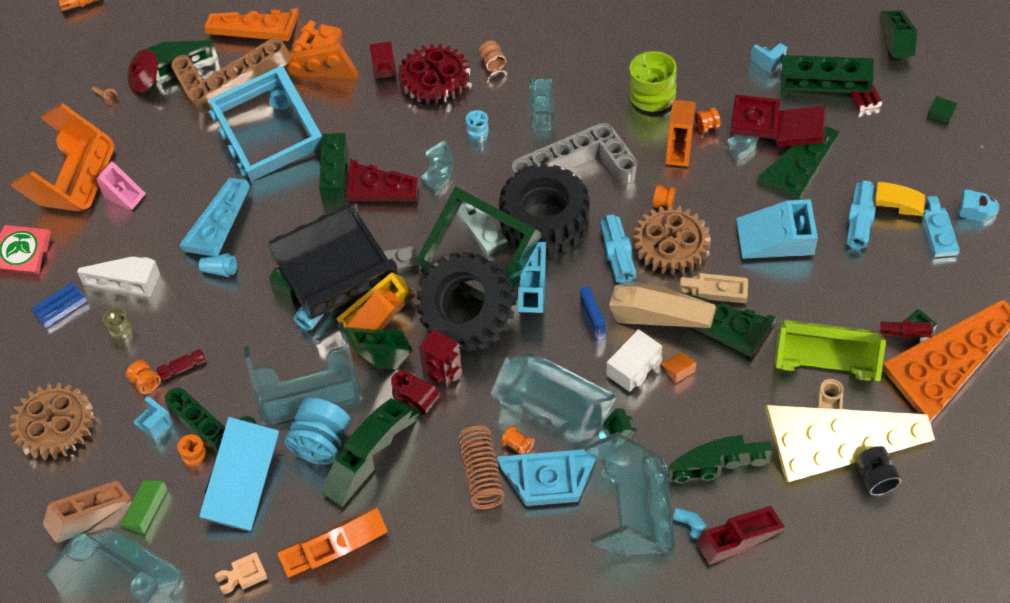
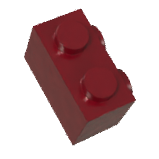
(440, 358)

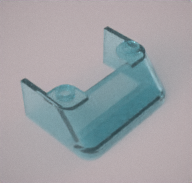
(280, 400)
(641, 497)
(154, 577)

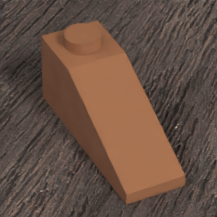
(83, 510)

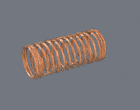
(480, 493)

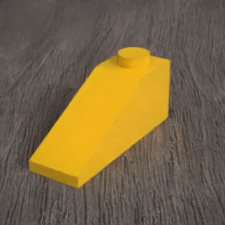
(393, 282)

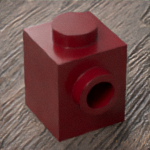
(382, 60)

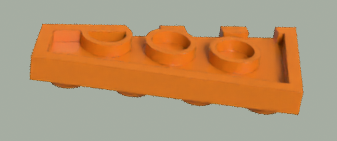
(253, 24)

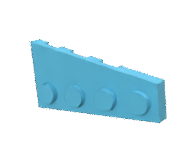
(216, 221)

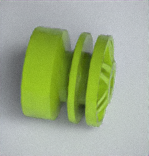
(653, 81)

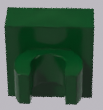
(619, 422)

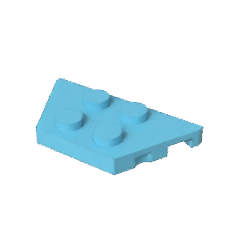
(548, 475)

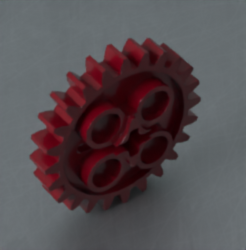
(434, 73)

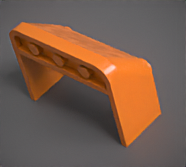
(87, 156)

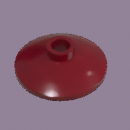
(142, 71)

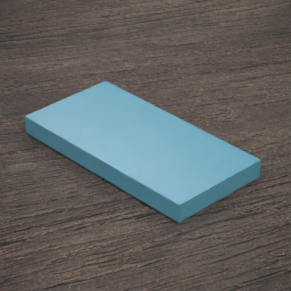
(239, 474)

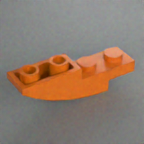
(332, 542)

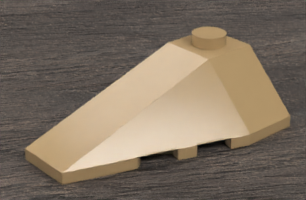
(658, 305)

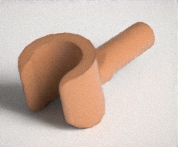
(107, 94)

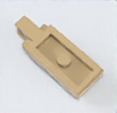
(716, 287)

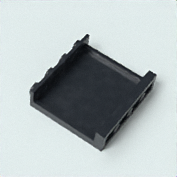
(331, 260)

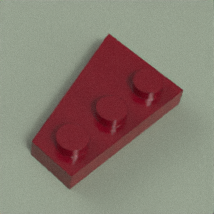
(372, 184)

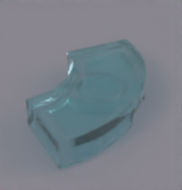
(742, 145)
(440, 168)

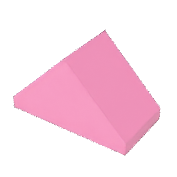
(119, 187)

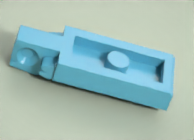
(939, 229)

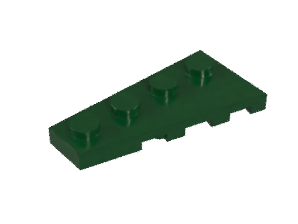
(798, 166)
(738, 328)

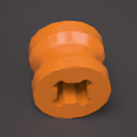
(707, 120)
(664, 196)
(197, 452)

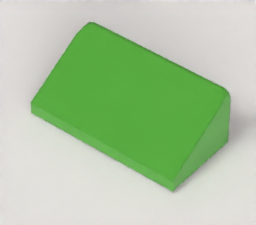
(144, 506)

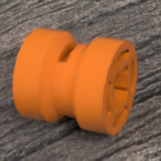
(141, 375)

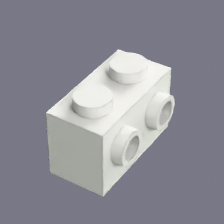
(634, 360)

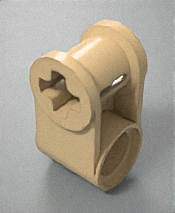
(826, 402)

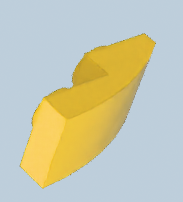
(906, 199)

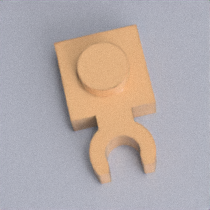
(246, 572)

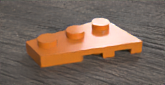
(322, 62)

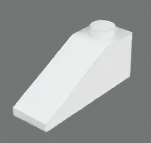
(124, 275)

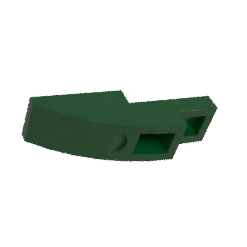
(380, 427)
(708, 459)

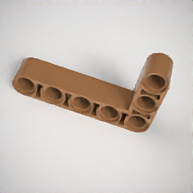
(249, 66)

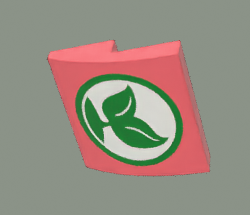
(23, 248)

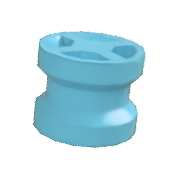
(474, 119)

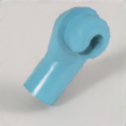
(692, 520)

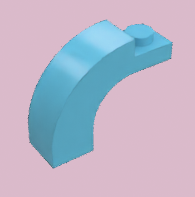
(532, 282)

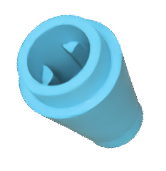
(222, 265)

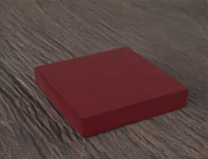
(755, 116)
(801, 126)

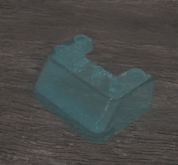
(555, 393)

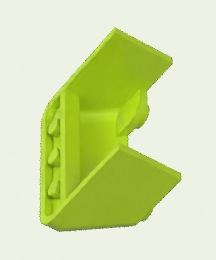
(830, 348)

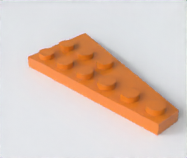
(942, 364)

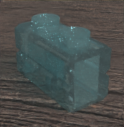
(541, 104)

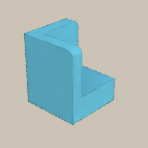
(768, 59)
(153, 420)

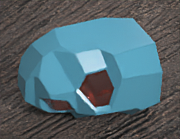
(977, 206)

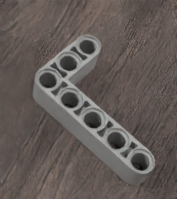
(584, 146)

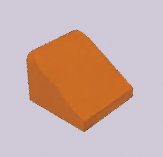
(679, 367)

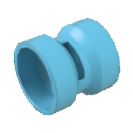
(278, 98)

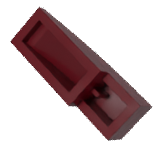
(739, 534)

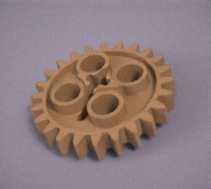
(673, 233)
(51, 421)

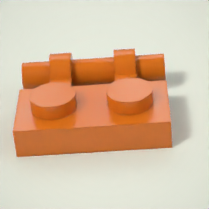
(322, 37)

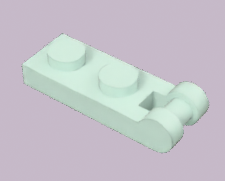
(482, 229)

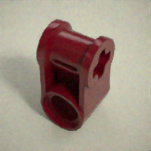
(414, 391)

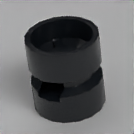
(878, 472)

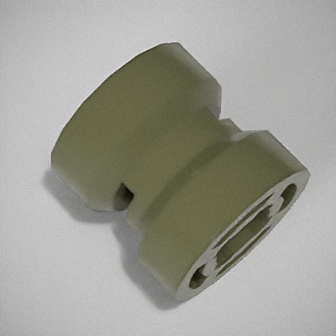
(117, 323)

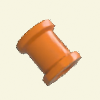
(517, 440)

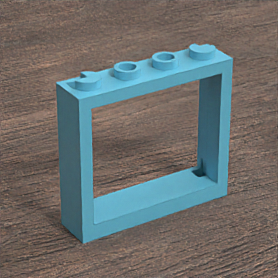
(250, 90)

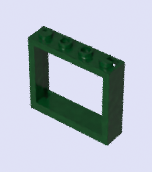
(444, 221)

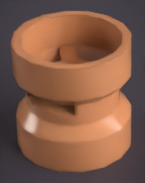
(492, 56)

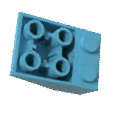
(778, 231)

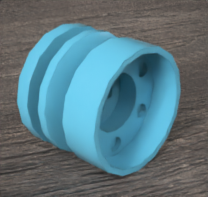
(317, 431)

